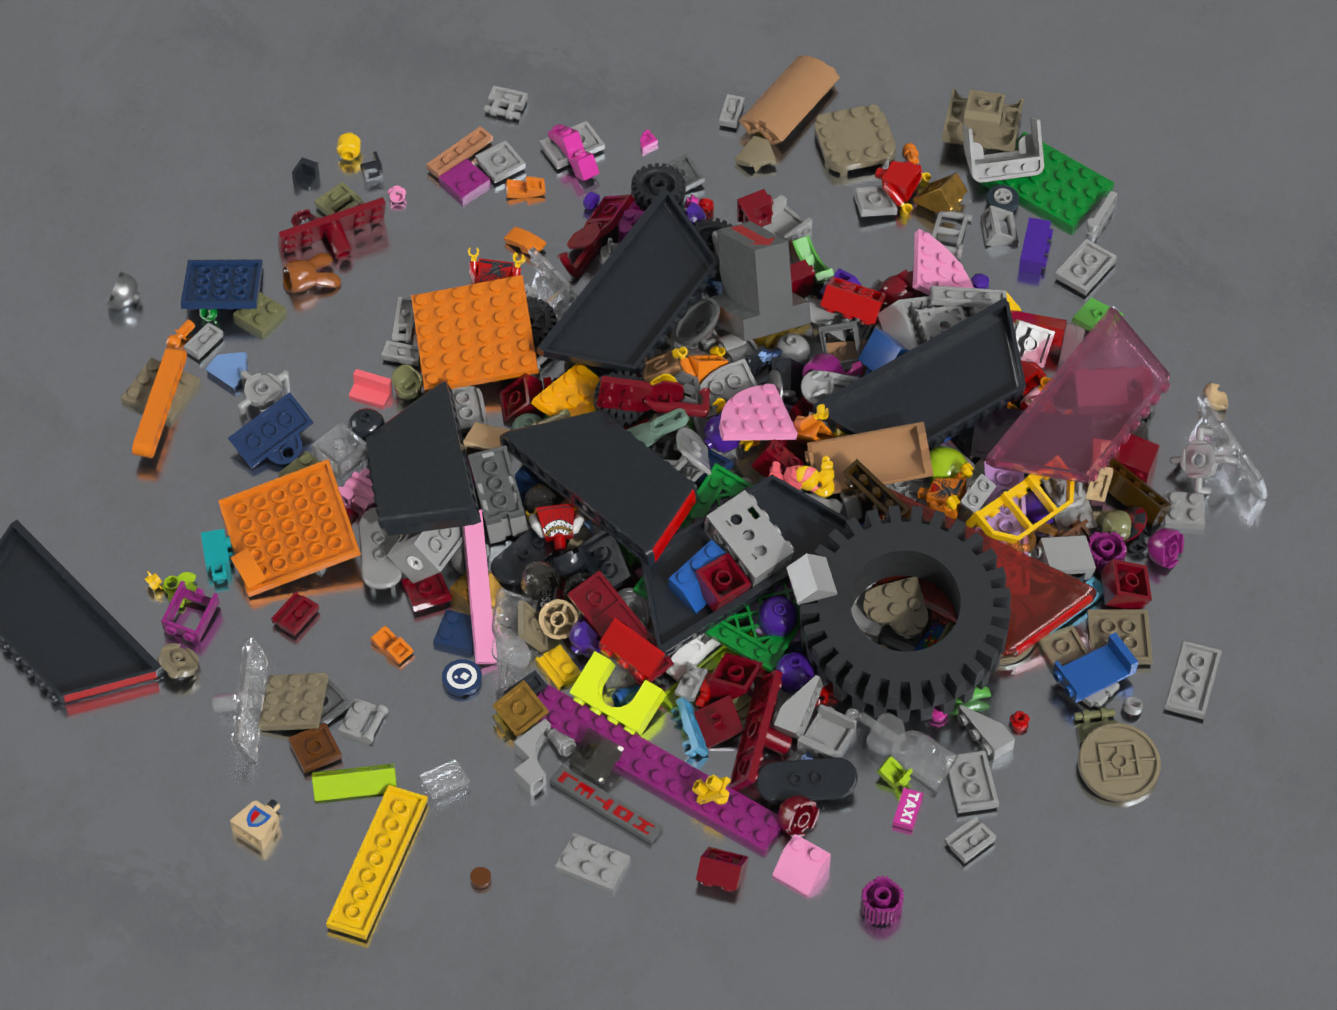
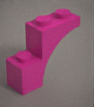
(572, 146)

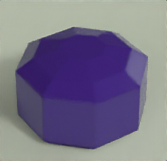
(591, 200)
(980, 281)

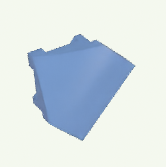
(228, 368)

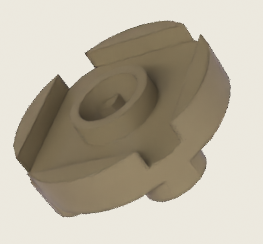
(178, 661)

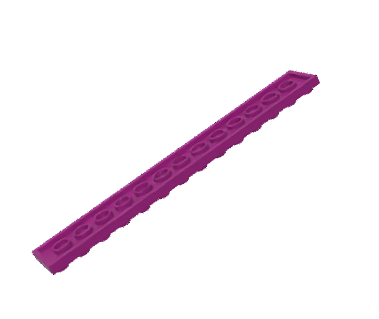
(664, 773)

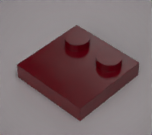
(426, 592)

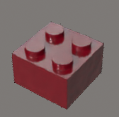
(1126, 585)

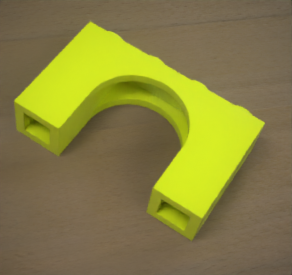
(632, 716)

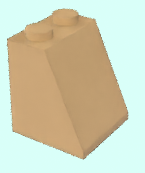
(483, 438)

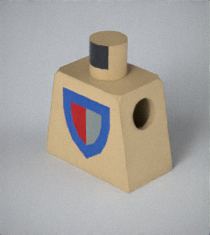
(257, 823)

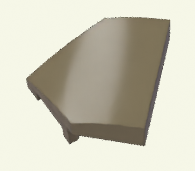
(756, 154)

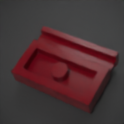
(295, 613)

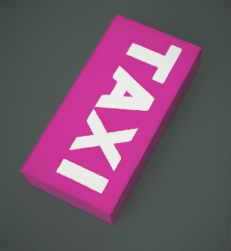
(908, 809)

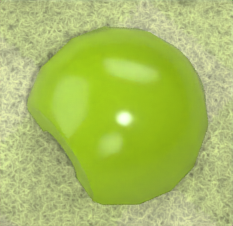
(945, 462)

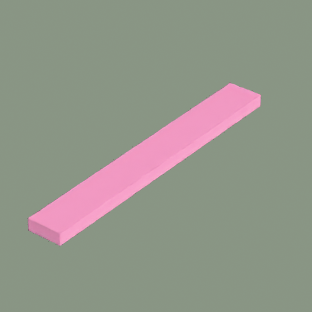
(479, 592)

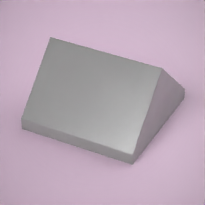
(811, 578)

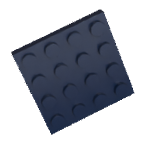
(222, 284)

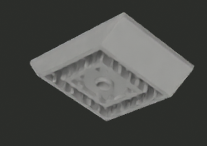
(917, 321)

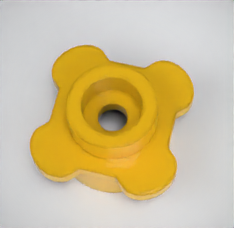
(153, 580)

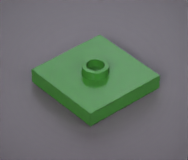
(1090, 314)

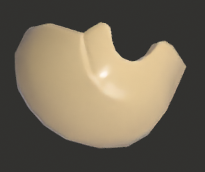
(1217, 398)

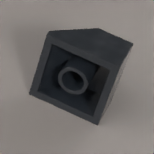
(790, 374)

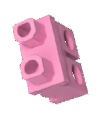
(358, 492)

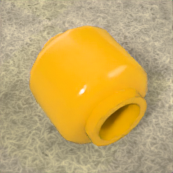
(348, 146)

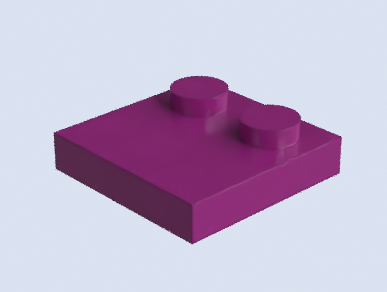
(464, 180)

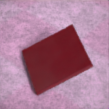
(719, 721)

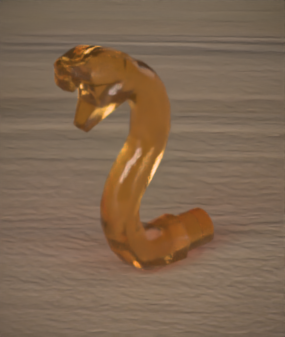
(1045, 528)

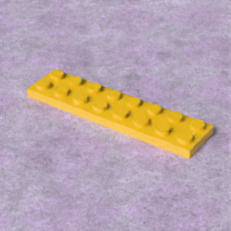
(377, 862)

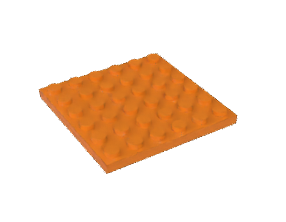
(474, 333)
(291, 525)

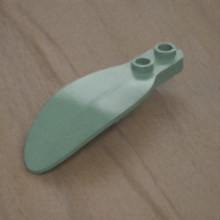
(652, 431)

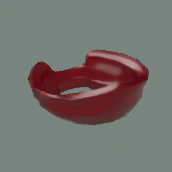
(302, 215)

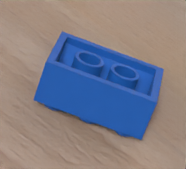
(684, 581)

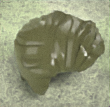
(407, 382)

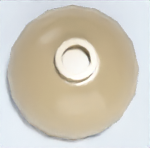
(558, 618)

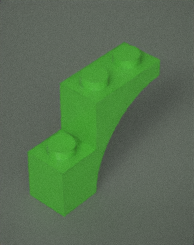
(803, 249)

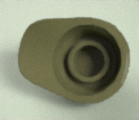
(1114, 521)

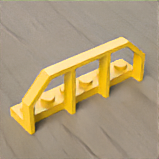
(1006, 500)

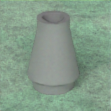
(564, 744)

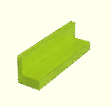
(353, 781)

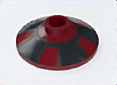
(1138, 521)

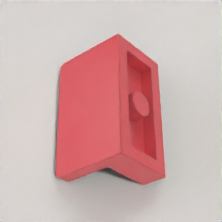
(370, 388)

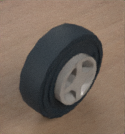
(1003, 197)

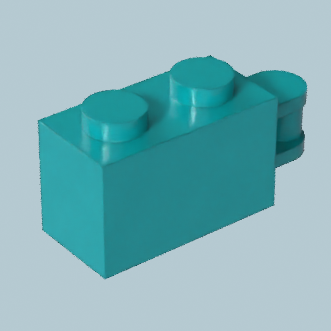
(216, 553)

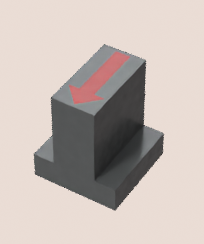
(757, 284)

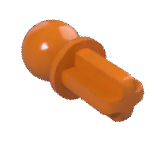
(910, 153)
(174, 341)

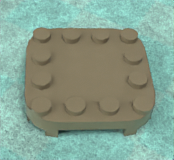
(855, 138)

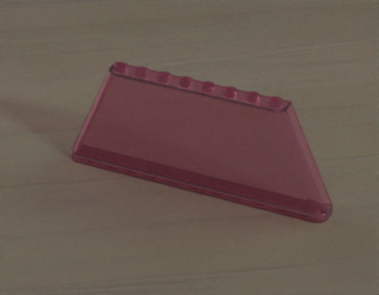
(1086, 407)

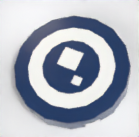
(461, 677)

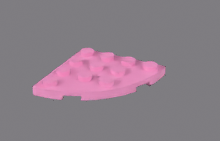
(936, 265)
(756, 415)

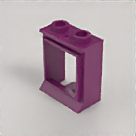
(197, 597)

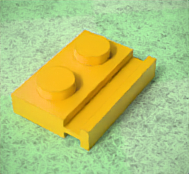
(558, 667)

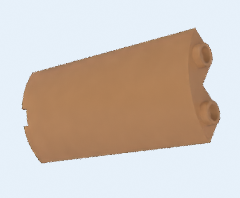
(789, 98)
(889, 453)

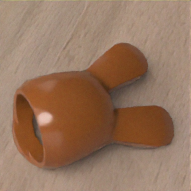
(304, 274)

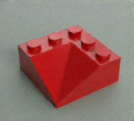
(853, 300)

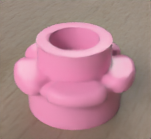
(397, 198)

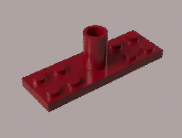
(333, 228)
(601, 604)
(758, 732)

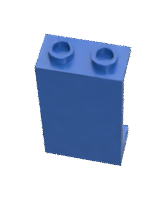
(1096, 669)

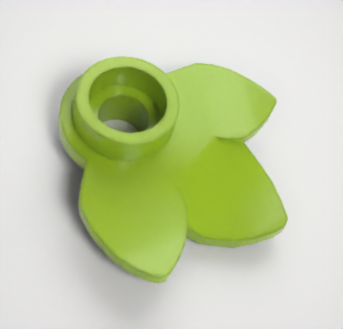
(187, 577)

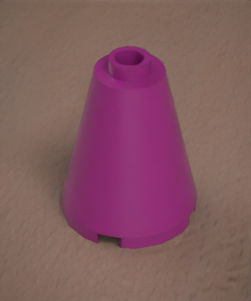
(823, 362)

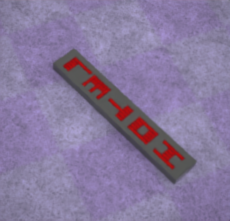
(606, 804)

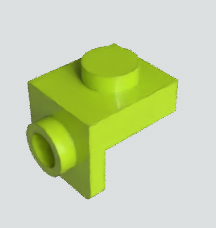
(894, 773)

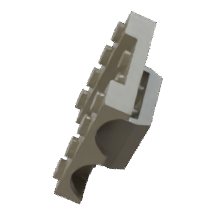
(983, 114)

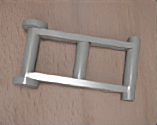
(958, 250)

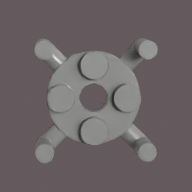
(262, 400)
(1209, 463)

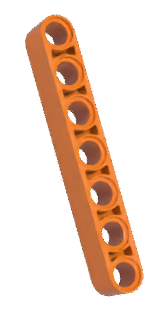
(159, 402)

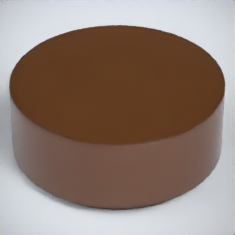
(480, 877)

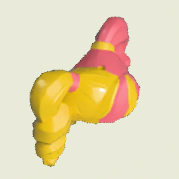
(808, 477)

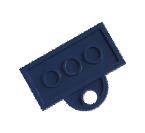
(273, 433)

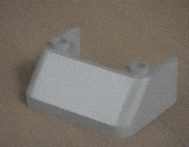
(1006, 165)

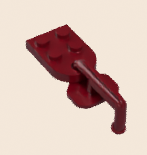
(591, 235)
(642, 396)

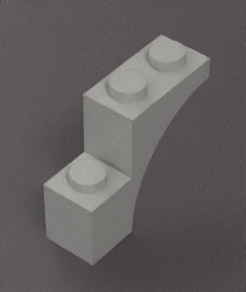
(526, 746)

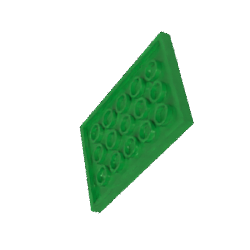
(1063, 190)

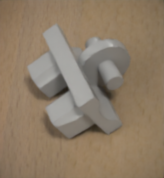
(691, 682)

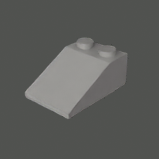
(797, 711)

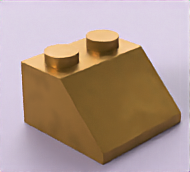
(942, 194)
(460, 592)

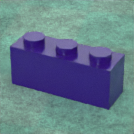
(1035, 246)

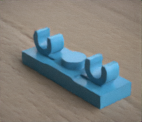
(690, 728)

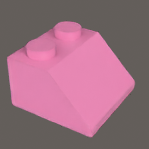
(801, 865)

